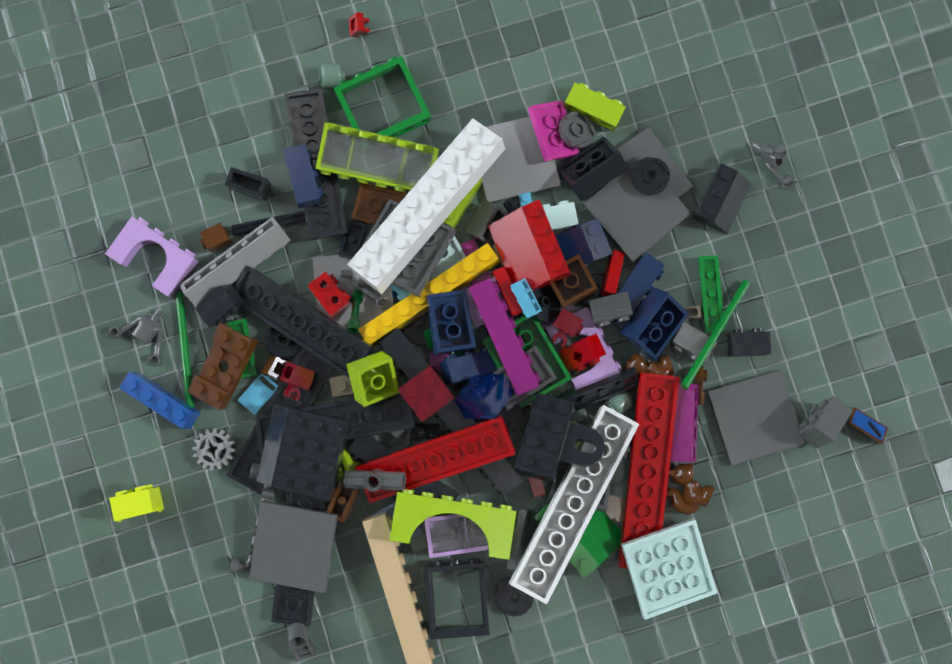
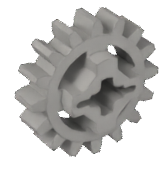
(216, 456)

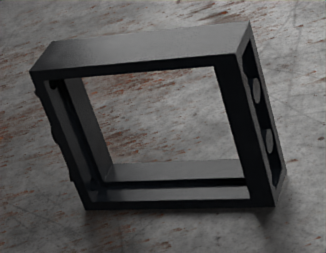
(456, 631)

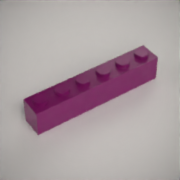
(503, 336)

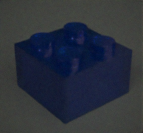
(484, 396)

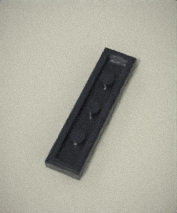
(603, 389)

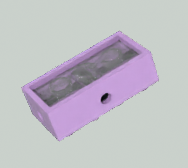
(453, 535)

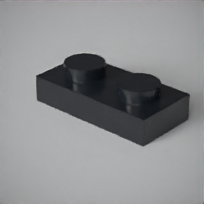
(353, 240)

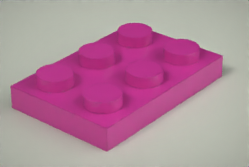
(546, 122)

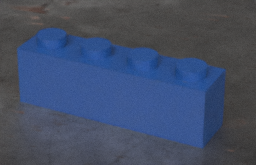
(160, 400)

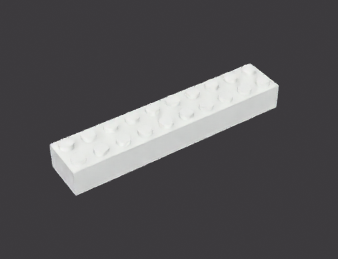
(427, 206)
(572, 509)

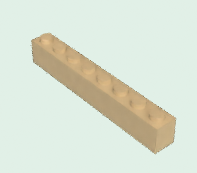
(397, 590)

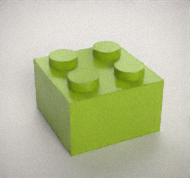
(373, 378)

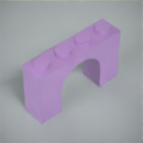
(135, 236)
(600, 370)

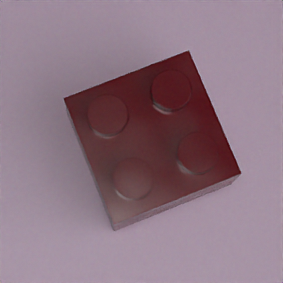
(426, 394)

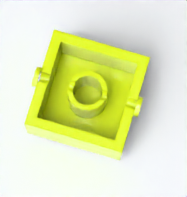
(132, 504)

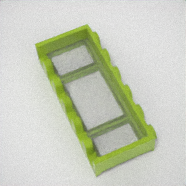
(373, 157)

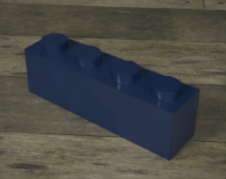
(640, 282)

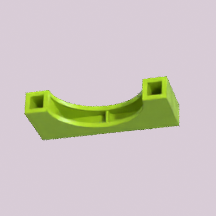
(414, 509)

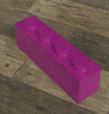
(685, 428)

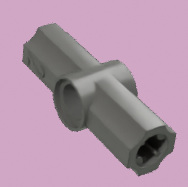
(362, 480)

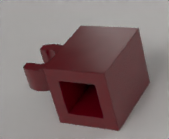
(568, 325)
(296, 377)

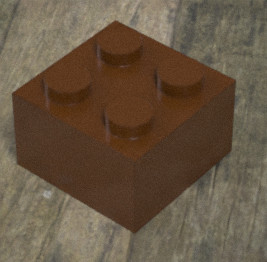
(575, 286)

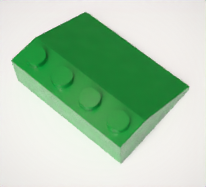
(534, 335)
(596, 543)

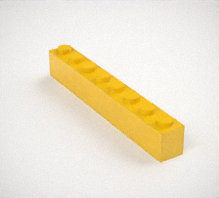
(414, 307)

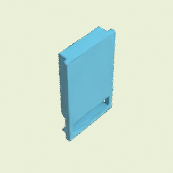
(257, 395)

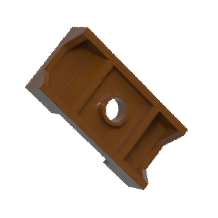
(213, 383)

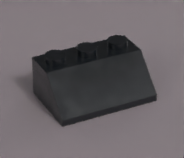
(593, 168)
(722, 198)

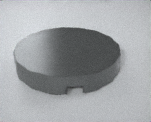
(576, 130)

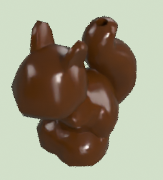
(663, 366)
(693, 495)

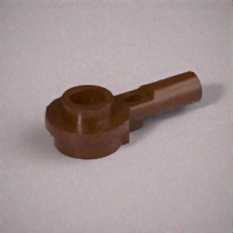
(701, 377)

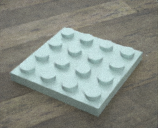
(669, 568)

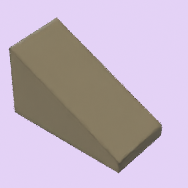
(695, 312)

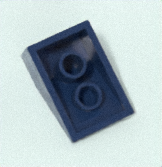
(586, 240)
(450, 323)

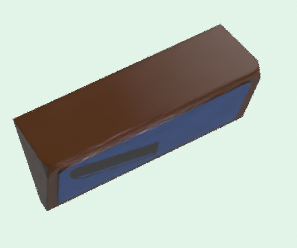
(867, 426)

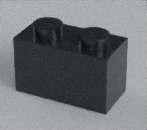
(247, 184)
(220, 305)
(749, 343)

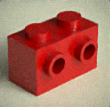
(329, 294)

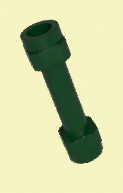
(353, 323)

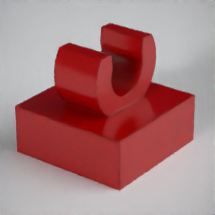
(356, 25)

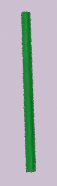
(715, 334)
(184, 347)

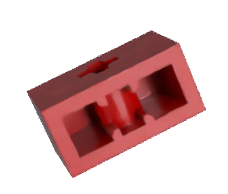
(582, 352)

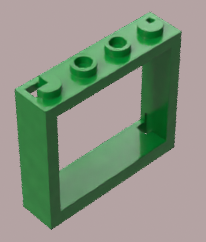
(374, 73)

